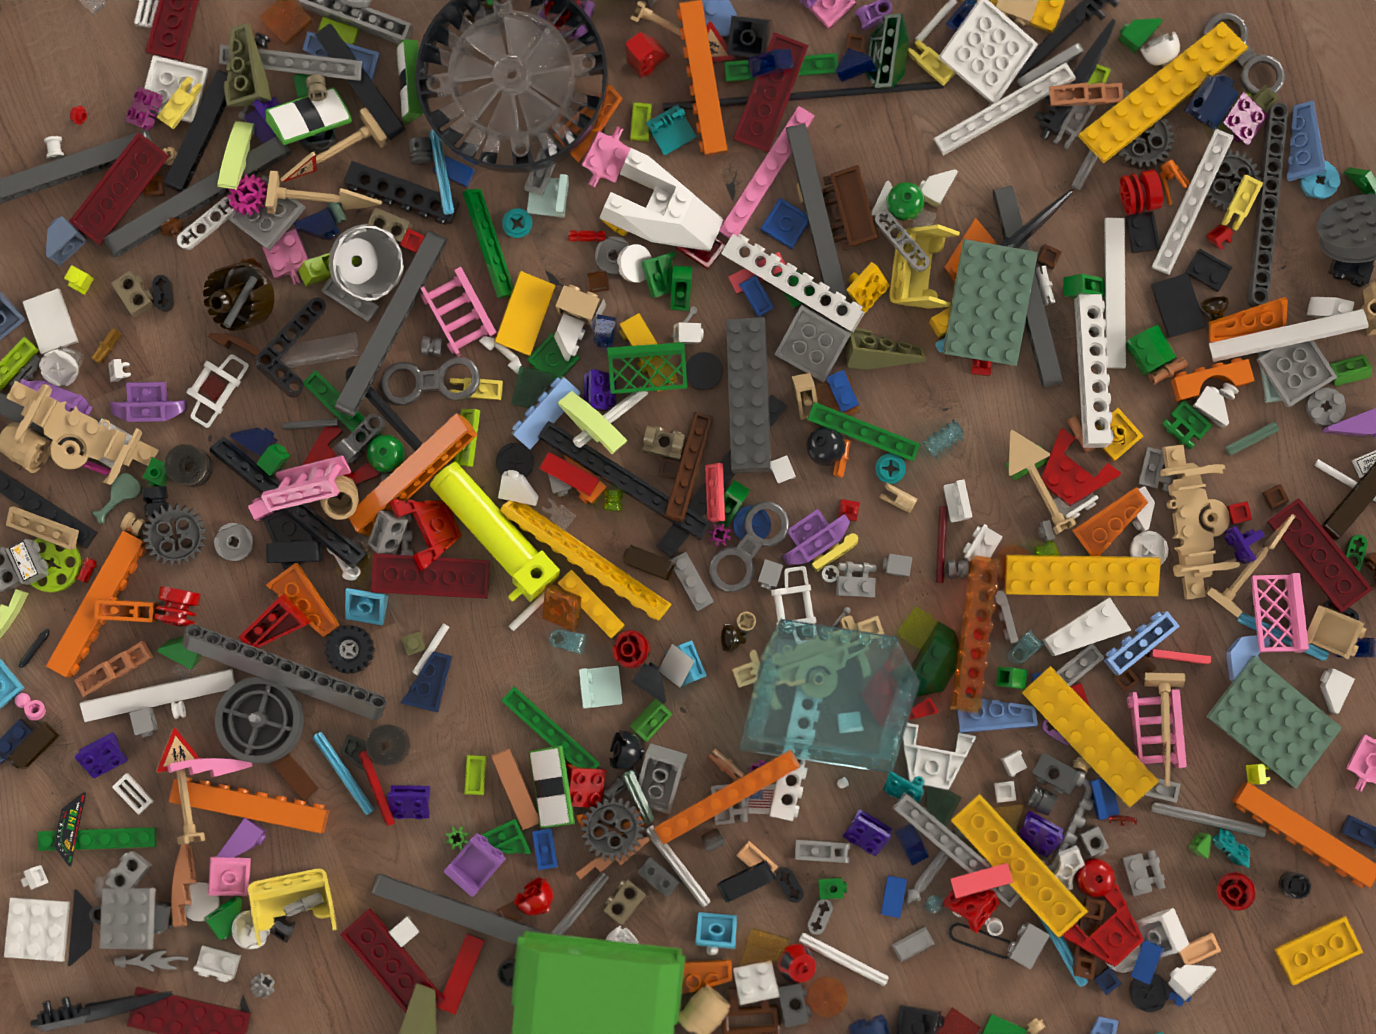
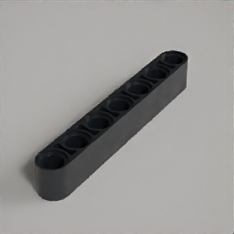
(365, 87)
(198, 134)

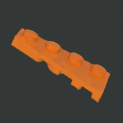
(611, 103)
(1250, 321)
(1103, 527)
(303, 594)
(705, 972)

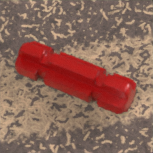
(586, 236)

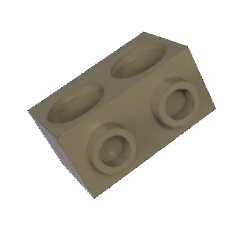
(391, 223)
(131, 295)
(628, 904)

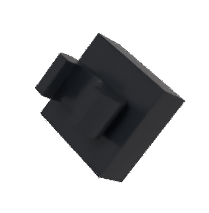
(282, 931)

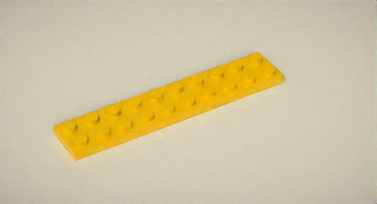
(1162, 92)
(586, 558)

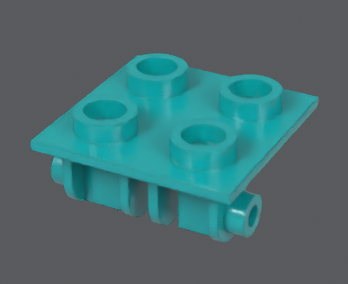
(671, 129)
(896, 786)
(1238, 852)

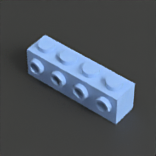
(545, 410)
(1141, 643)

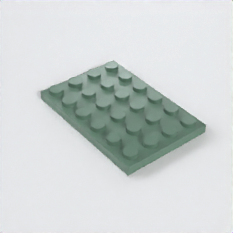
(990, 302)
(1274, 722)

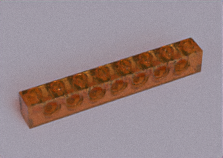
(970, 623)

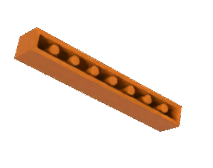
(703, 78)
(414, 471)
(106, 586)
(727, 797)
(253, 806)
(1306, 834)

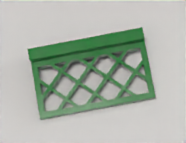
(643, 351)

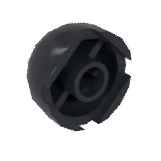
(319, 142)
(825, 446)
(626, 750)

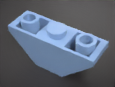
(1241, 652)

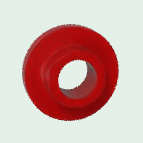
(78, 115)

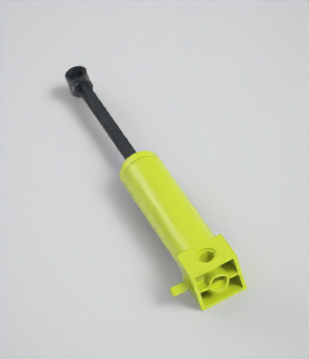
(480, 516)

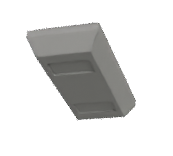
(912, 944)

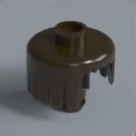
(225, 287)

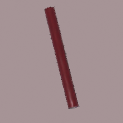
(941, 544)

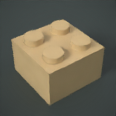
(578, 304)

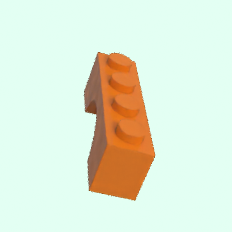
(1188, 385)

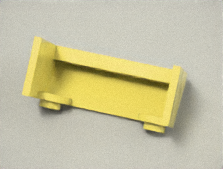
(910, 286)
(271, 896)

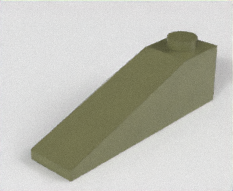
(245, 69)
(872, 352)
(420, 1012)

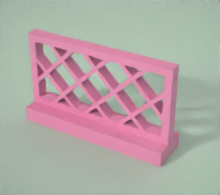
(1295, 610)

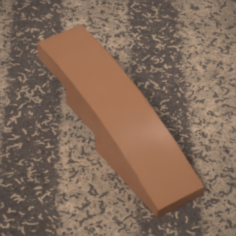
(1085, 94)
(113, 668)
(516, 788)
(600, 864)
(183, 877)

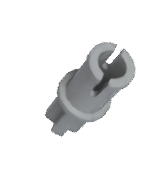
(303, 904)

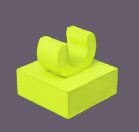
(1256, 774)

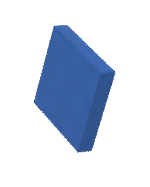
(785, 223)

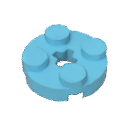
(1320, 191)

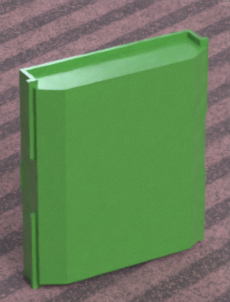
(595, 986)

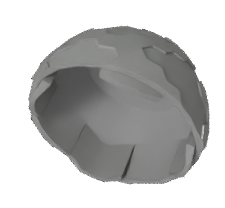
(378, 265)

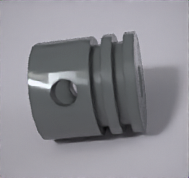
(420, 150)
(1041, 799)

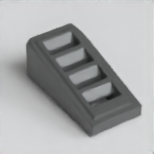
(712, 840)

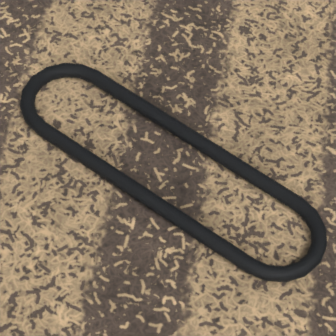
(975, 947)

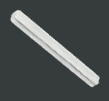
(613, 414)
(678, 867)
(843, 959)

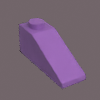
(1360, 425)
(246, 837)

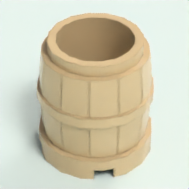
(31, 453)
(346, 505)
(704, 1011)

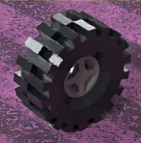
(342, 642)

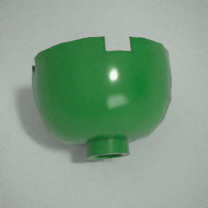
(905, 201)
(385, 453)

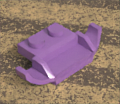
(62, 395)
(147, 403)
(814, 536)

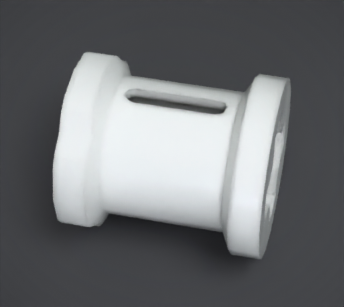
(54, 147)

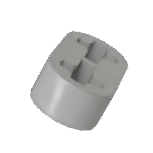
(824, 918)

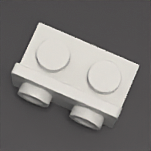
(957, 501)
(1069, 512)
(983, 543)
(217, 963)

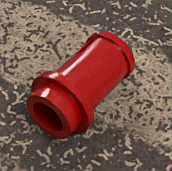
(87, 569)

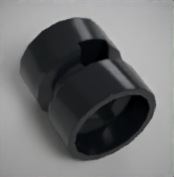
(154, 499)
(1294, 885)
(506, 972)

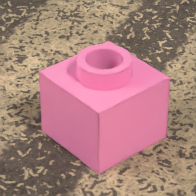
(259, 509)

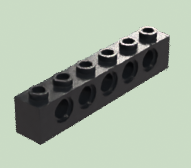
(358, 172)

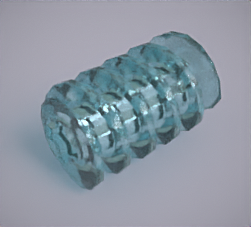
(943, 439)

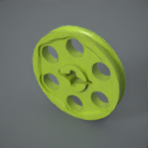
(60, 560)

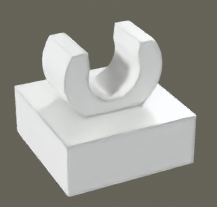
(116, 370)
(34, 877)

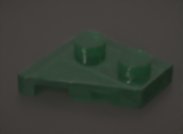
(530, 385)
(941, 804)

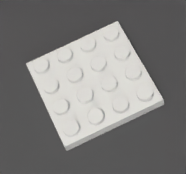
(988, 50)

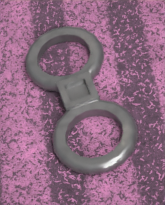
(1248, 58)
(430, 381)
(749, 546)

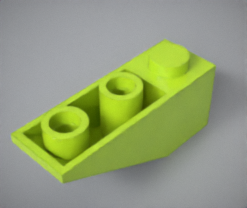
(317, 269)

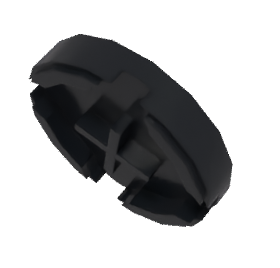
(704, 371)
(516, 458)
(1149, 996)

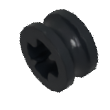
(262, 40)

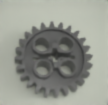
(1160, 133)
(1233, 164)
(157, 537)
(622, 814)

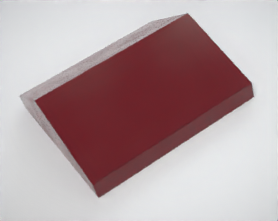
(703, 257)

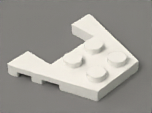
(934, 765)

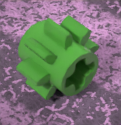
(452, 840)

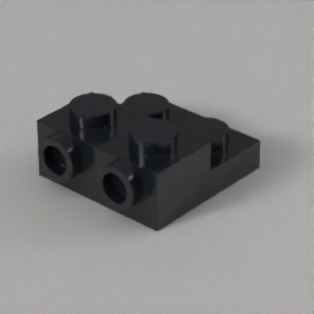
(1356, 273)
(919, 1020)

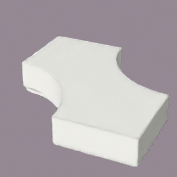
(1069, 863)

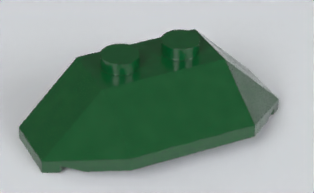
(889, 51)
(936, 660)

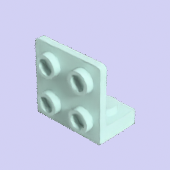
(553, 199)
(600, 686)

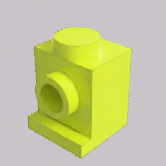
(78, 280)

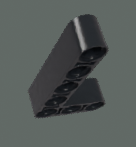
(287, 343)

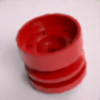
(1141, 192)
(177, 606)

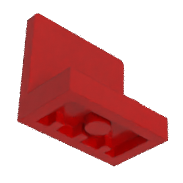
(585, 785)
(973, 907)

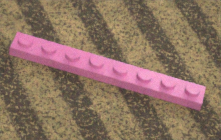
(763, 178)

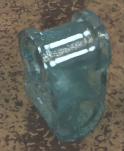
(572, 641)
(1027, 645)

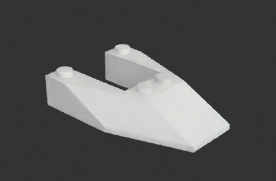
(672, 214)

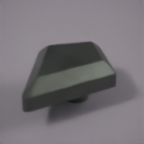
(351, 749)

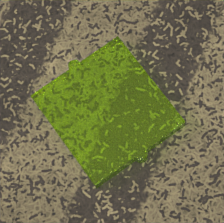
(917, 627)

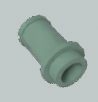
(337, 212)

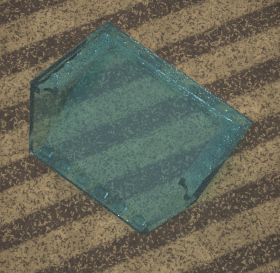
(831, 697)

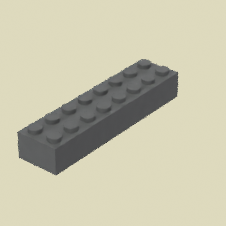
(748, 395)

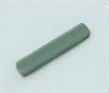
(1252, 438)
(638, 797)

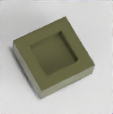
(1265, 98)
(414, 643)

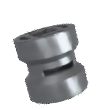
(432, 346)
(961, 571)

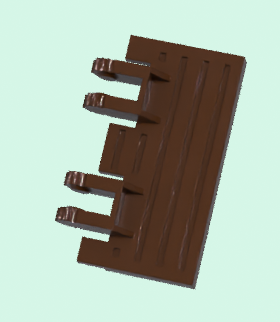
(851, 207)

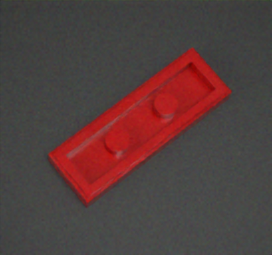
(569, 474)

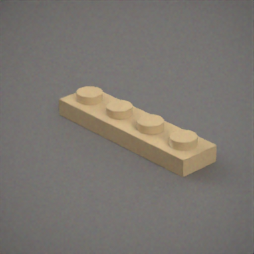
(42, 528)

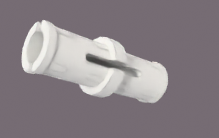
(1044, 285)

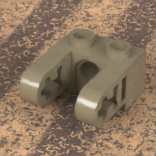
(655, 434)

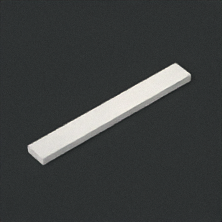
(1003, 109)
(1192, 202)
(1115, 292)
(1288, 335)
(157, 695)

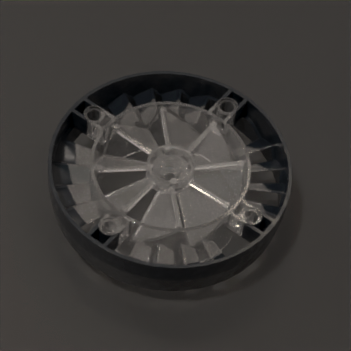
(539, 114)

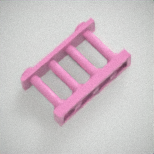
(468, 296)
(306, 483)
(1178, 756)

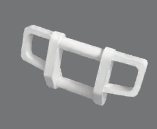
(233, 382)
(805, 589)

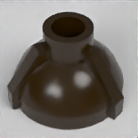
(1215, 306)
(731, 638)

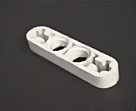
(206, 220)

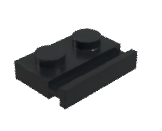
(1142, 232)
(1208, 270)

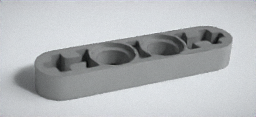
(1064, 57)
(905, 238)

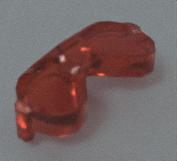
(1122, 818)

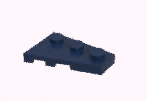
(430, 683)

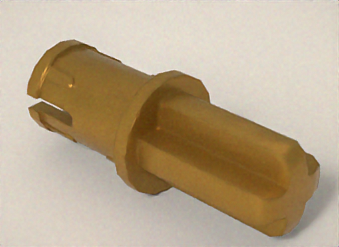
(106, 346)

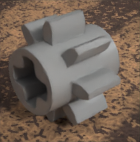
(262, 985)

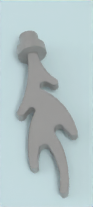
(153, 959)

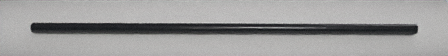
(822, 94)

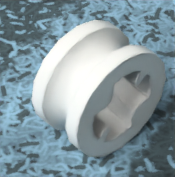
(1228, 391)
(835, 570)
(178, 709)

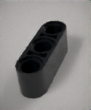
(294, 552)
(746, 881)

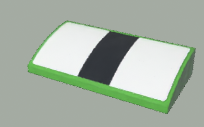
(410, 104)
(307, 117)
(551, 787)

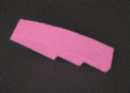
(214, 765)

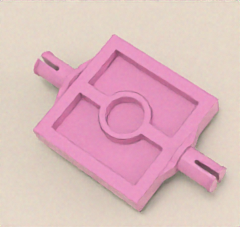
(605, 156)
(287, 256)
(1364, 762)

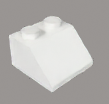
(1164, 930)

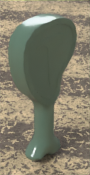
(123, 488)

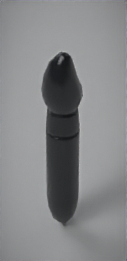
(34, 648)

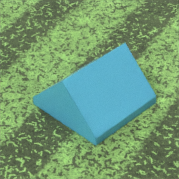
(365, 606)
(716, 930)

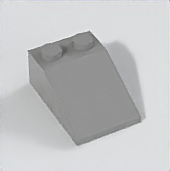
(661, 777)

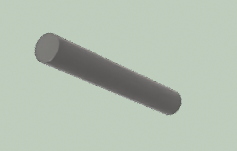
(240, 301)
(311, 424)

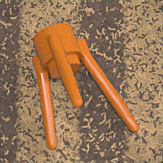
(1171, 171)

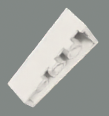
(1090, 627)

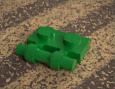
(1190, 420)

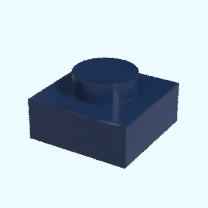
(1107, 981)

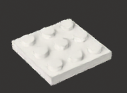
(167, 76)
(37, 929)

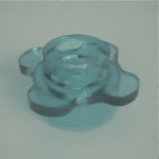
(934, 904)

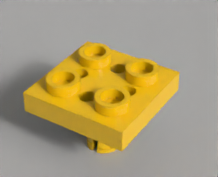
(867, 286)
(1122, 430)

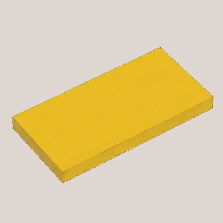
(524, 313)
(1318, 950)

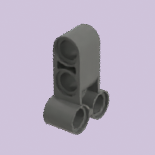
(351, 447)

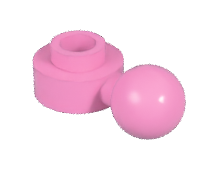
(23, 700)

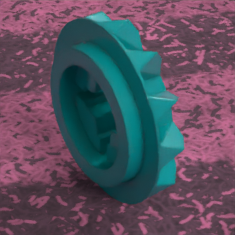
(516, 214)
(897, 462)

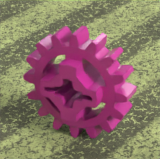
(248, 195)

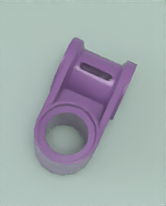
(870, 15)

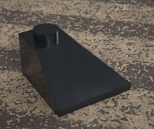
(748, 36)
(650, 681)

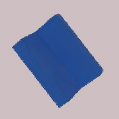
(1104, 799)

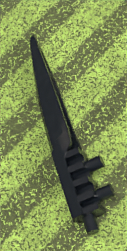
(1066, 28)
(1056, 115)
(1035, 223)
(94, 1011)

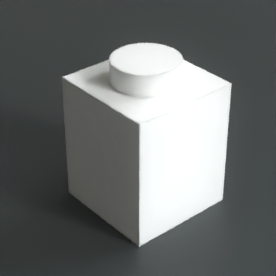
(688, 333)

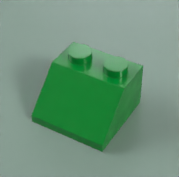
(1150, 350)

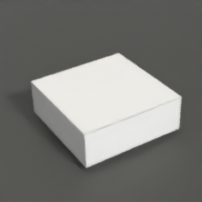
(1005, 791)

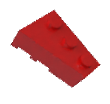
(644, 54)
(276, 621)

